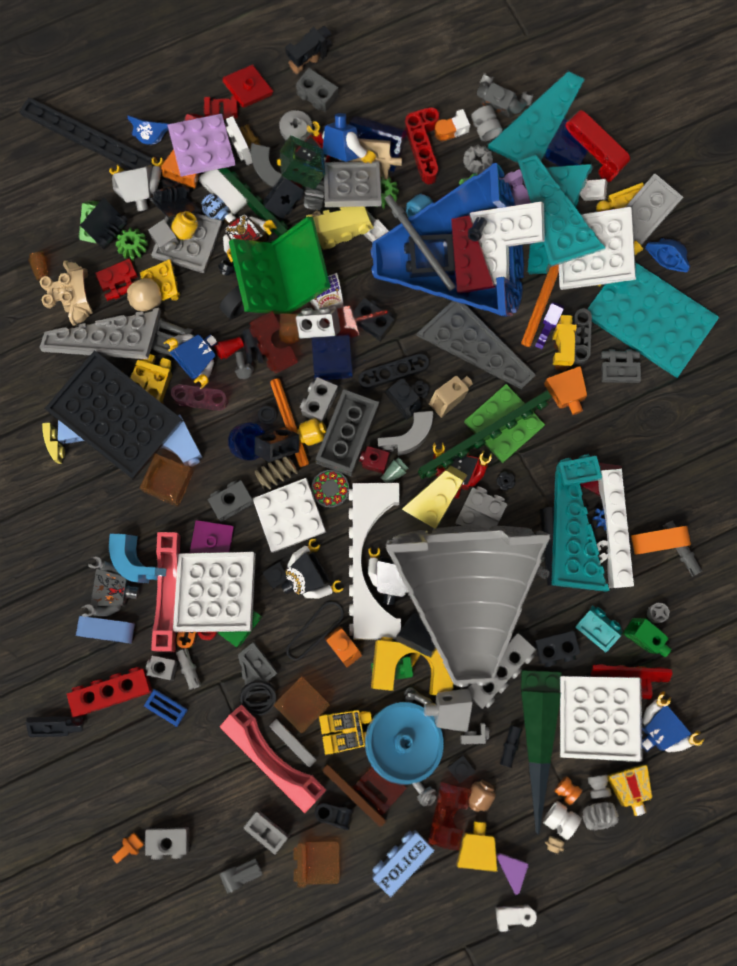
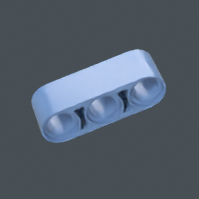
(105, 629)

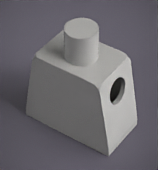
(451, 709)

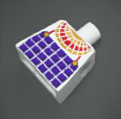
(331, 297)

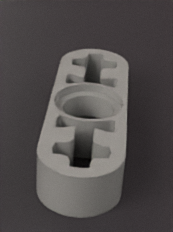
(292, 742)

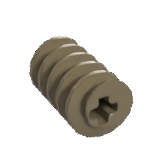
(275, 471)

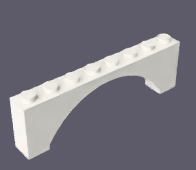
(369, 504)

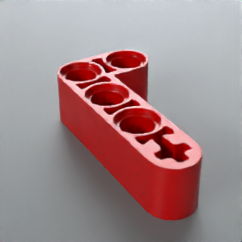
(599, 144)
(423, 148)

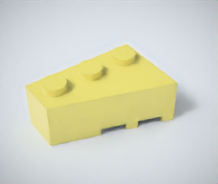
(341, 225)
(436, 498)

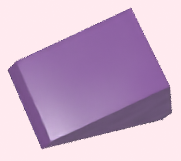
(514, 870)

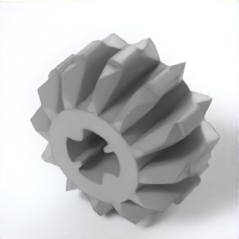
(600, 816)

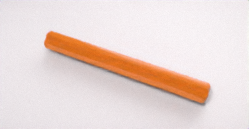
(540, 306)
(288, 418)

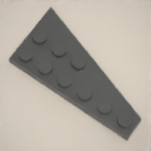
(467, 337)

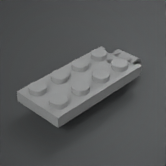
(652, 207)

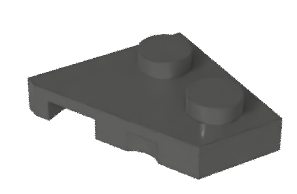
(255, 665)

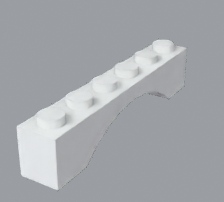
(619, 555)

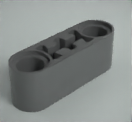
(585, 347)

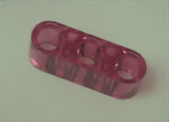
(193, 391)

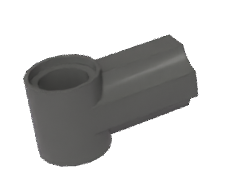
(236, 876)

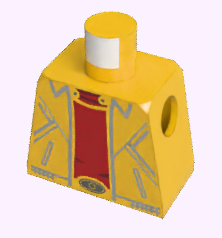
(632, 787)

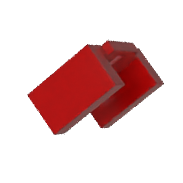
(212, 107)

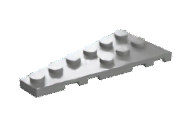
(109, 337)

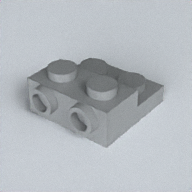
(481, 509)

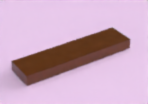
(354, 795)

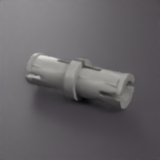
(188, 669)

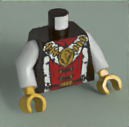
(246, 229)

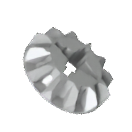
(476, 166)

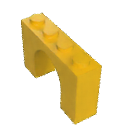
(386, 658)

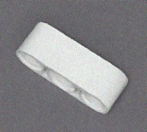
(219, 185)

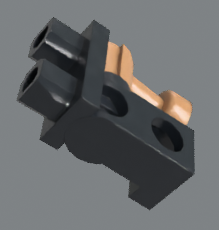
(309, 49)

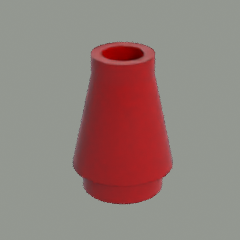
(228, 347)

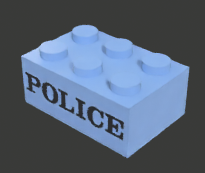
(401, 862)

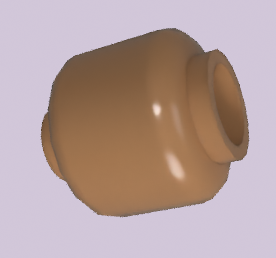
(481, 796)

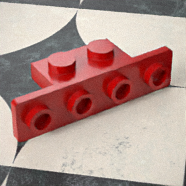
(646, 674)

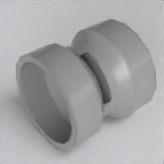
(599, 785)

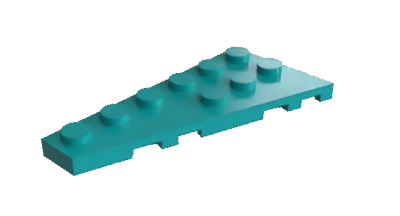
(539, 123)
(571, 181)
(564, 227)
(574, 545)

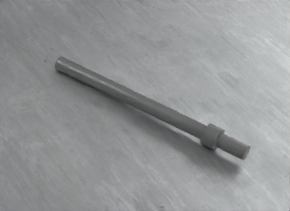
(398, 212)

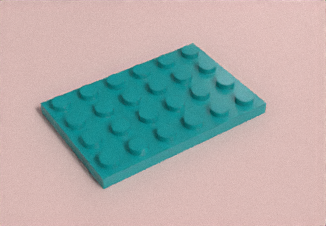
(653, 319)

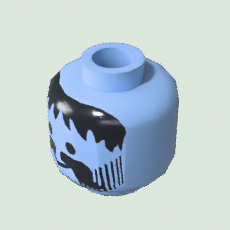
(214, 207)

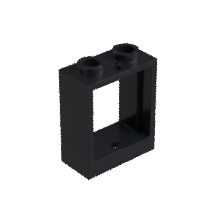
(409, 249)

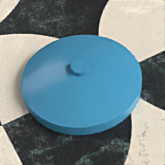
(403, 743)

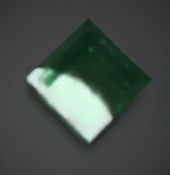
(299, 169)

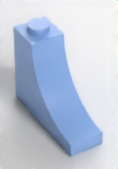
(183, 445)

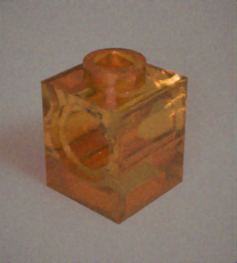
(289, 329)

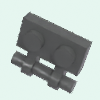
(620, 371)

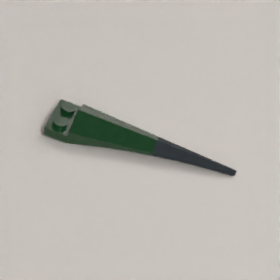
(540, 710)

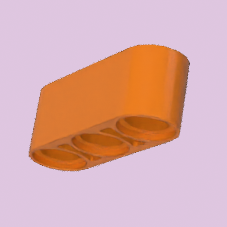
(661, 540)

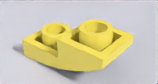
(54, 447)

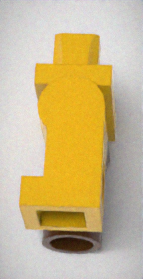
(564, 344)

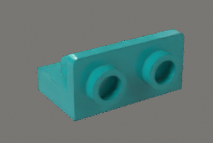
(579, 470)
(600, 628)

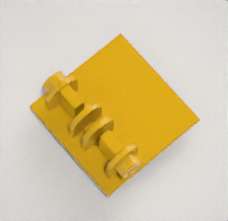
(165, 279)

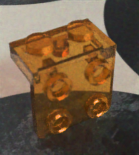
(317, 863)

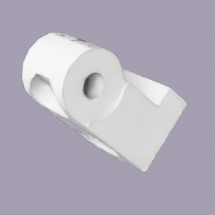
(514, 915)

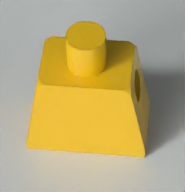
(478, 850)

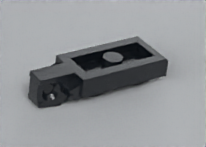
(53, 726)

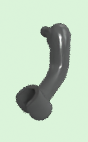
(411, 695)

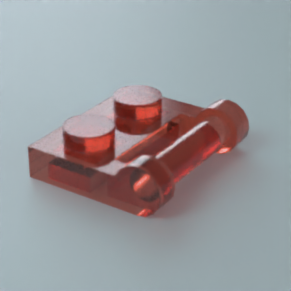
(389, 789)

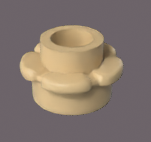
(555, 844)

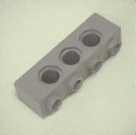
(525, 652)

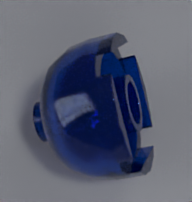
(242, 440)

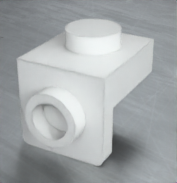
(594, 190)

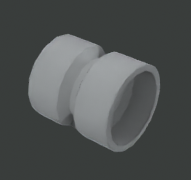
(486, 123)

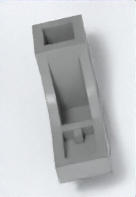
(413, 438)

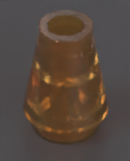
(38, 264)

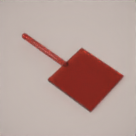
(348, 322)

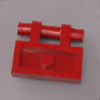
(114, 276)

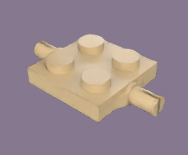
(383, 155)

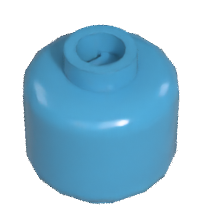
(417, 204)

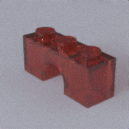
(277, 358)
(443, 829)

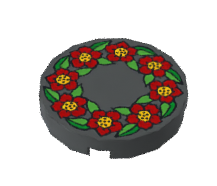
(330, 488)

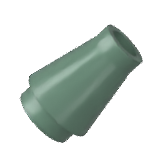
(394, 471)

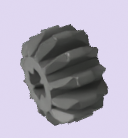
(314, 197)

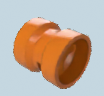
(567, 790)

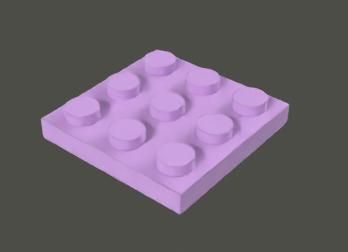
(201, 145)

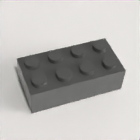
(347, 433)

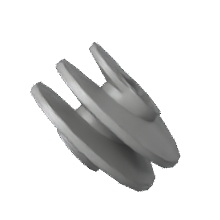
(295, 119)

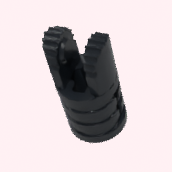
(251, 345)

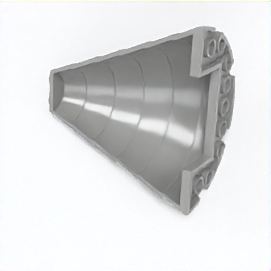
(469, 590)

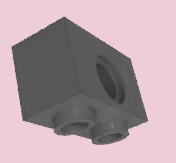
(223, 510)

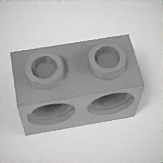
(319, 327)
(323, 401)
(266, 832)

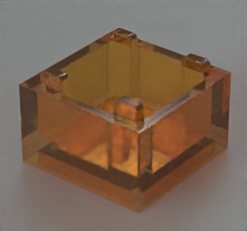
(166, 480)
(302, 704)

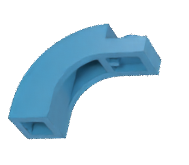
(125, 560)

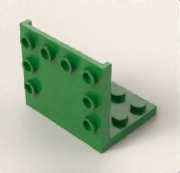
(280, 273)

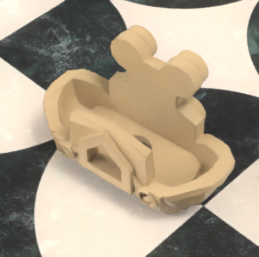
(70, 291)

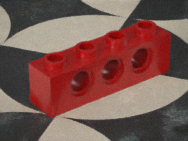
(80, 705)

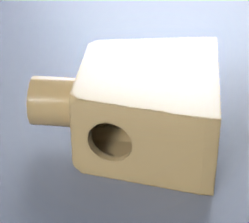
(450, 395)

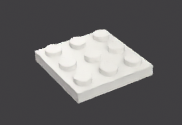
(289, 515)

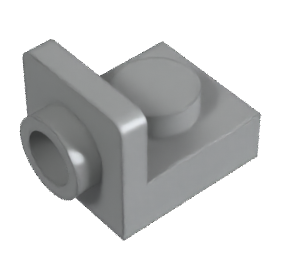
(472, 738)

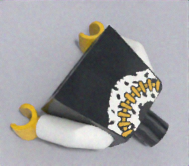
(307, 575)

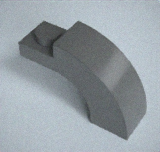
(262, 165)

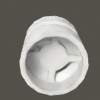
(563, 821)

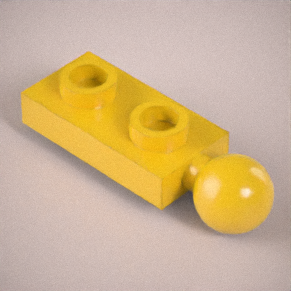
(619, 199)

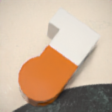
(453, 127)

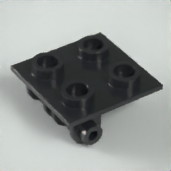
(173, 201)
(104, 223)

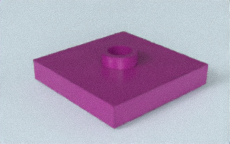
(211, 538)

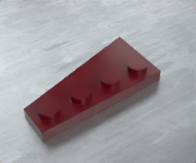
(470, 263)

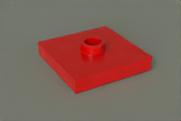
(247, 86)

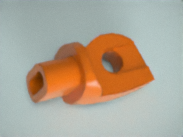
(130, 845)

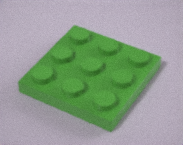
(495, 408)

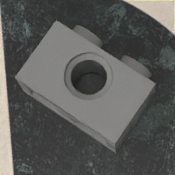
(154, 842)

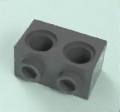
(320, 87)

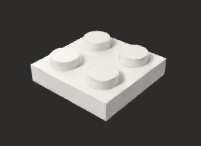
(238, 141)

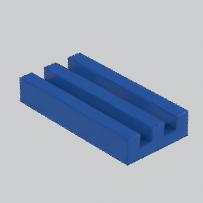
(151, 699)

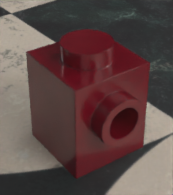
(374, 459)

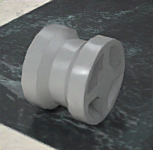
(661, 612)

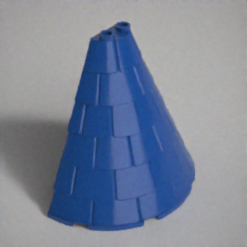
(477, 194)

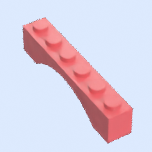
(167, 557)
(298, 786)

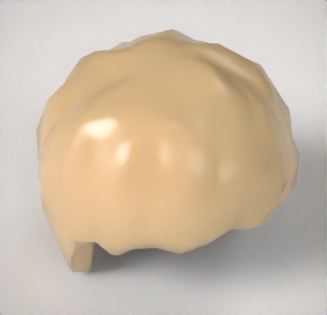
(144, 294)

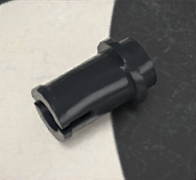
(475, 232)

